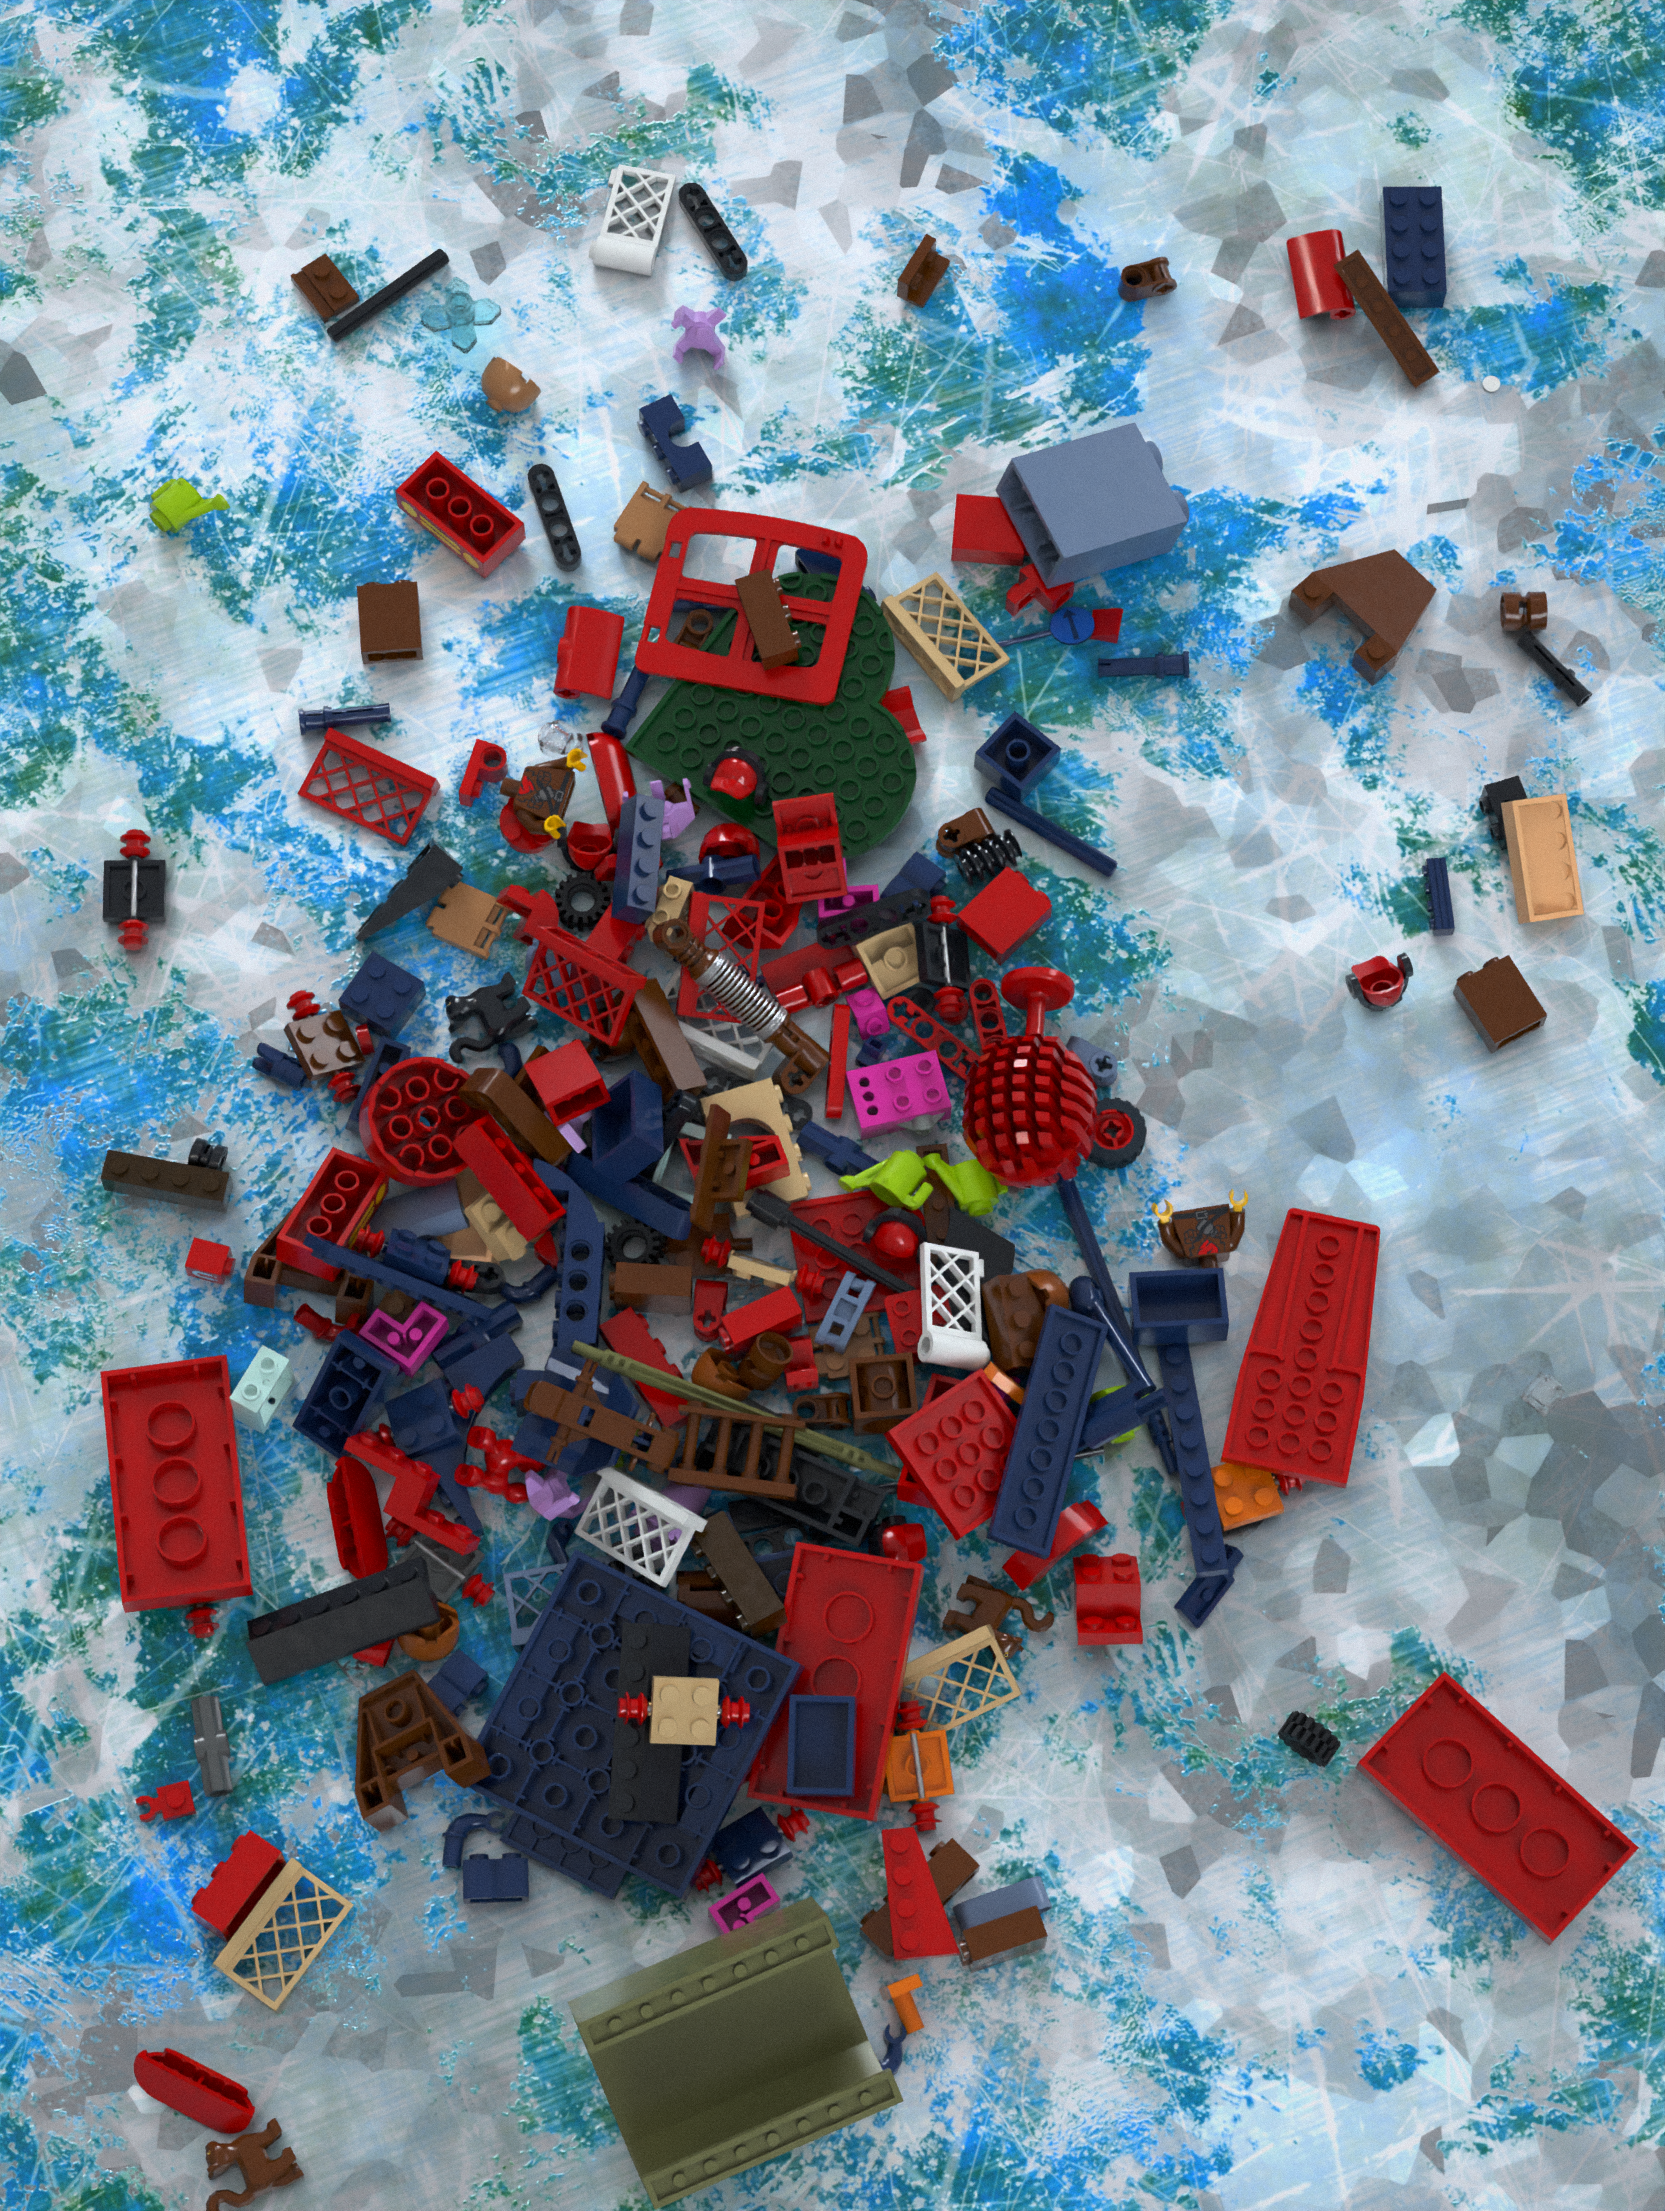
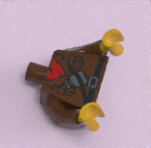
(544, 793)
(1202, 1234)

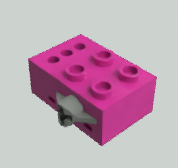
(898, 1096)

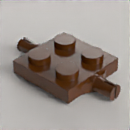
(688, 1251)

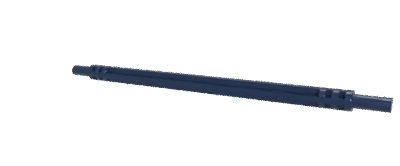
(1099, 1272)

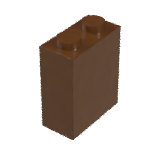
(389, 622)
(1499, 1003)
(652, 1288)
(1002, 1939)

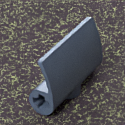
(423, 1211)

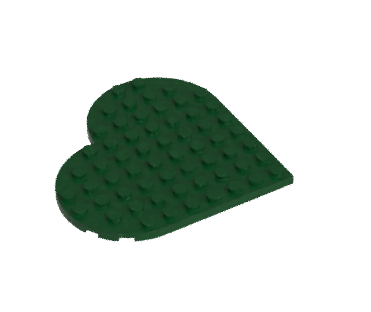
(803, 747)

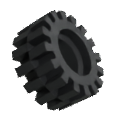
(581, 884)
(630, 1230)
(1309, 1738)

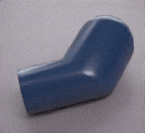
(511, 1057)
(558, 1541)

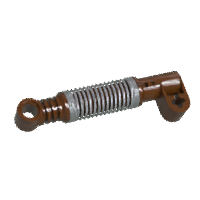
(769, 1021)

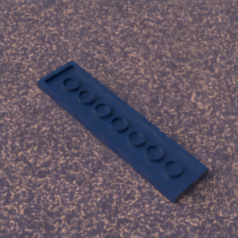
(1047, 1432)

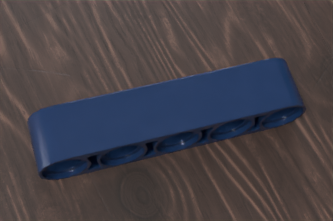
(636, 1197)

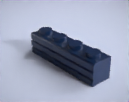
(1439, 896)

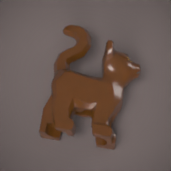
(993, 1608)
(258, 2170)

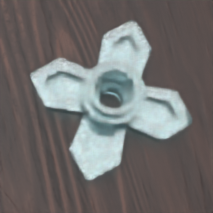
(460, 315)

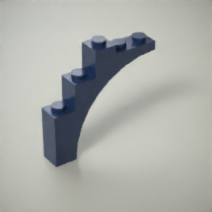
(483, 1369)

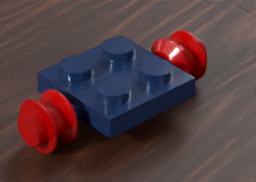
(416, 1257)
(426, 1417)
(751, 1847)

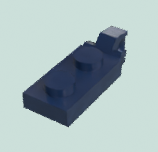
(1207, 1591)

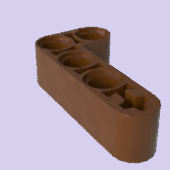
(516, 1113)

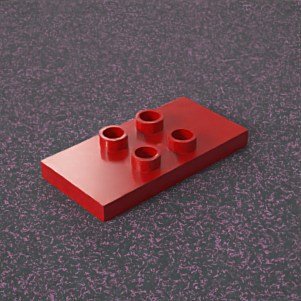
(176, 1484)
(853, 1634)
(1497, 1808)

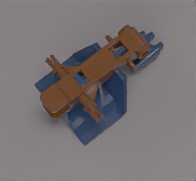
(585, 1418)

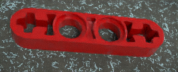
(939, 1036)
(837, 1062)

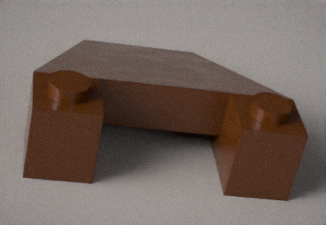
(1379, 596)
(267, 1275)
(403, 1740)

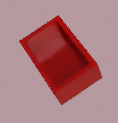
(237, 1885)

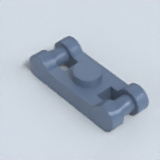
(845, 1312)

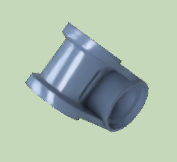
(1095, 1059)

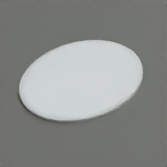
(1491, 383)

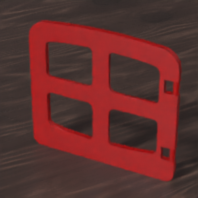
(737, 670)

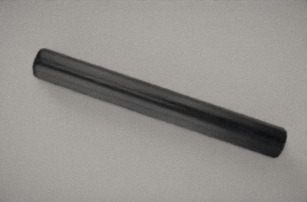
(388, 295)

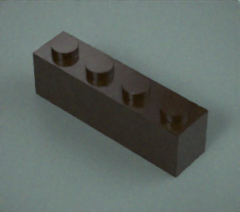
(166, 1181)
(738, 1576)

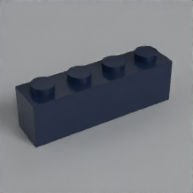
(638, 858)

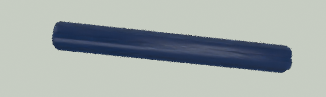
(1051, 831)

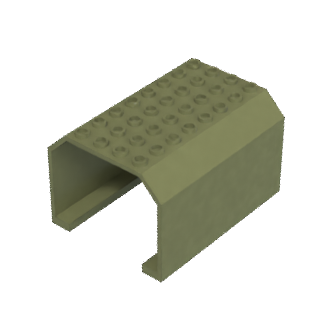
(732, 2052)

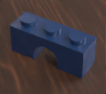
(684, 465)

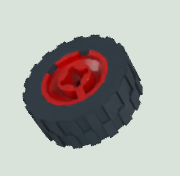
(1130, 1135)

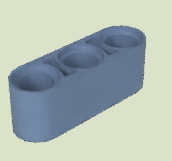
(1002, 1903)

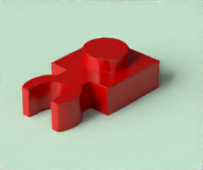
(172, 1801)

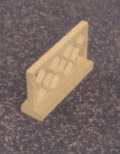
(921, 644)
(952, 1653)
(260, 1916)

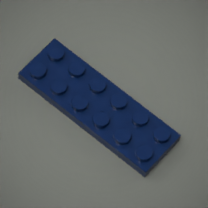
(396, 1279)

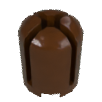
(701, 1595)

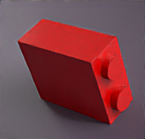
(985, 532)
(1004, 915)
(567, 1082)
(772, 1313)

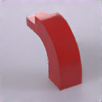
(1073, 1527)

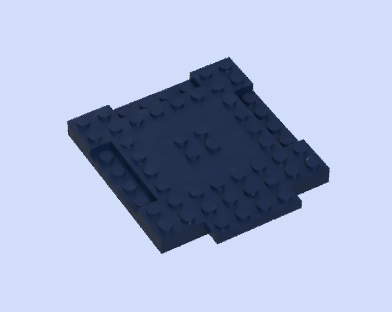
(556, 1731)

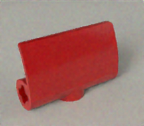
(1315, 279)
(588, 653)
(813, 976)

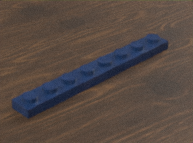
(1192, 1461)

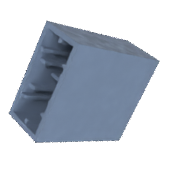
(1092, 504)

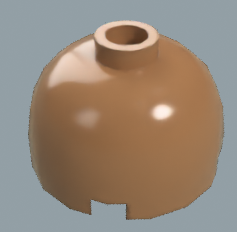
(507, 387)

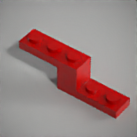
(412, 1493)

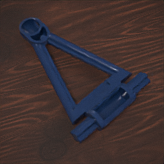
(1125, 1407)

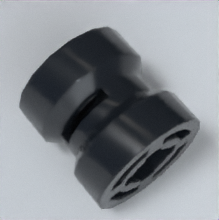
(207, 1155)

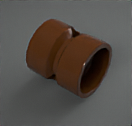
(1534, 611)
(765, 1361)

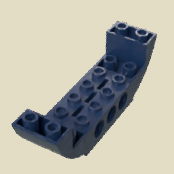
(580, 1241)

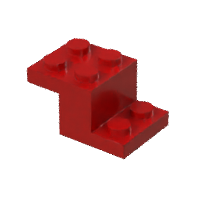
(810, 848)
(1107, 1599)

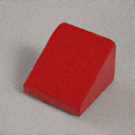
(1107, 624)
(545, 1250)

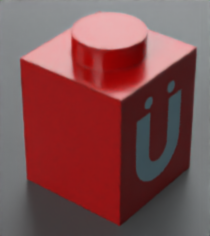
(209, 1261)

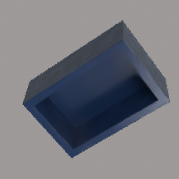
(628, 1128)
(1178, 1306)
(822, 1746)

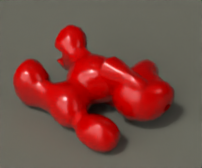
(498, 1463)

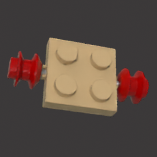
(748, 1267)
(683, 1710)

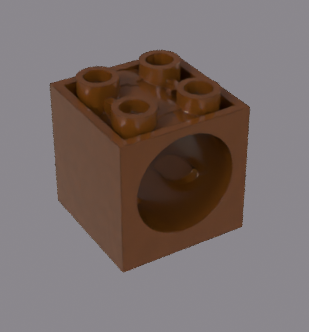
(881, 1392)

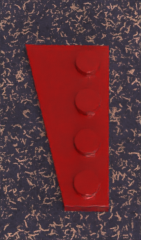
(915, 1908)

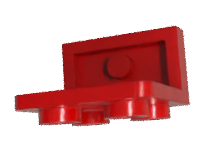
(905, 1319)

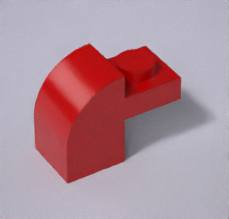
(1032, 587)
(535, 911)
(801, 1371)

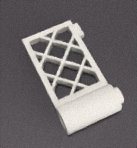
(621, 250)
(947, 1345)

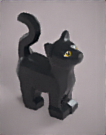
(491, 1013)

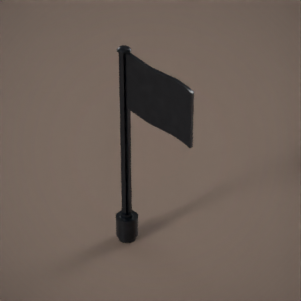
(961, 1234)

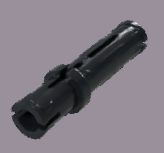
(1562, 677)

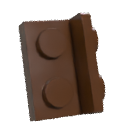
(922, 273)

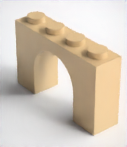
(760, 1106)

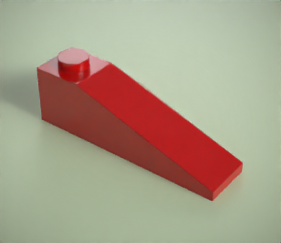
(779, 917)

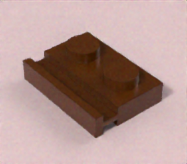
(325, 288)

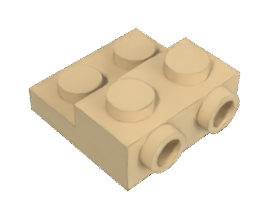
(672, 903)
(890, 960)
(496, 1229)

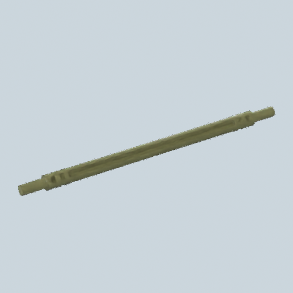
(692, 1392)

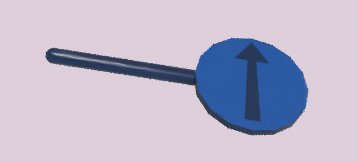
(1067, 626)

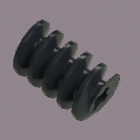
(987, 856)

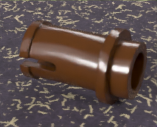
(676, 794)

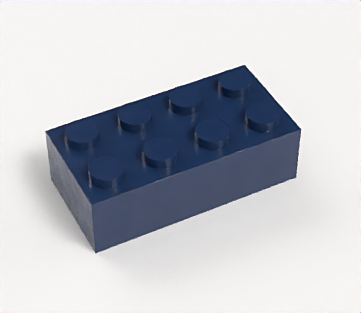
(1413, 246)

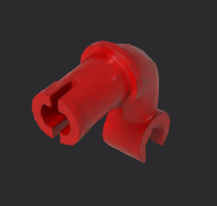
(323, 1327)

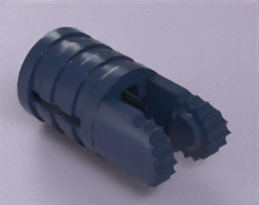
(279, 1066)

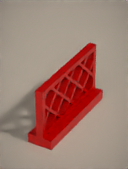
(386, 768)
(697, 922)
(586, 959)

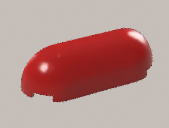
(612, 774)
(356, 1519)
(194, 2090)

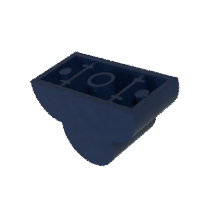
(348, 1393)

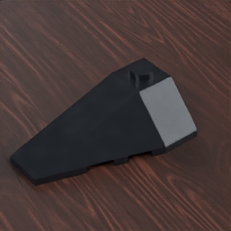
(427, 877)

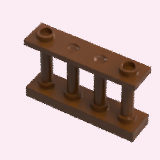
(749, 1481)

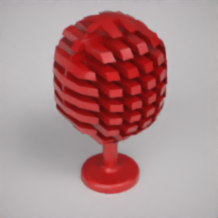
(1033, 1098)

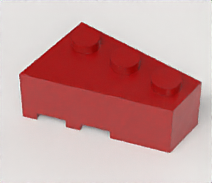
(766, 1164)

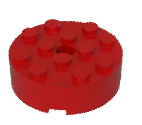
(392, 1128)

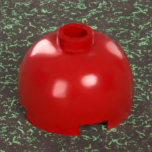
(729, 841)

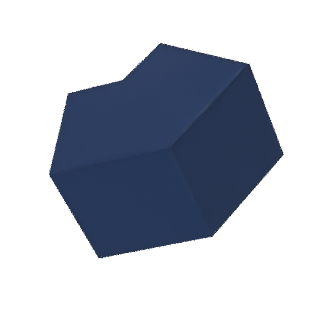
(871, 1052)

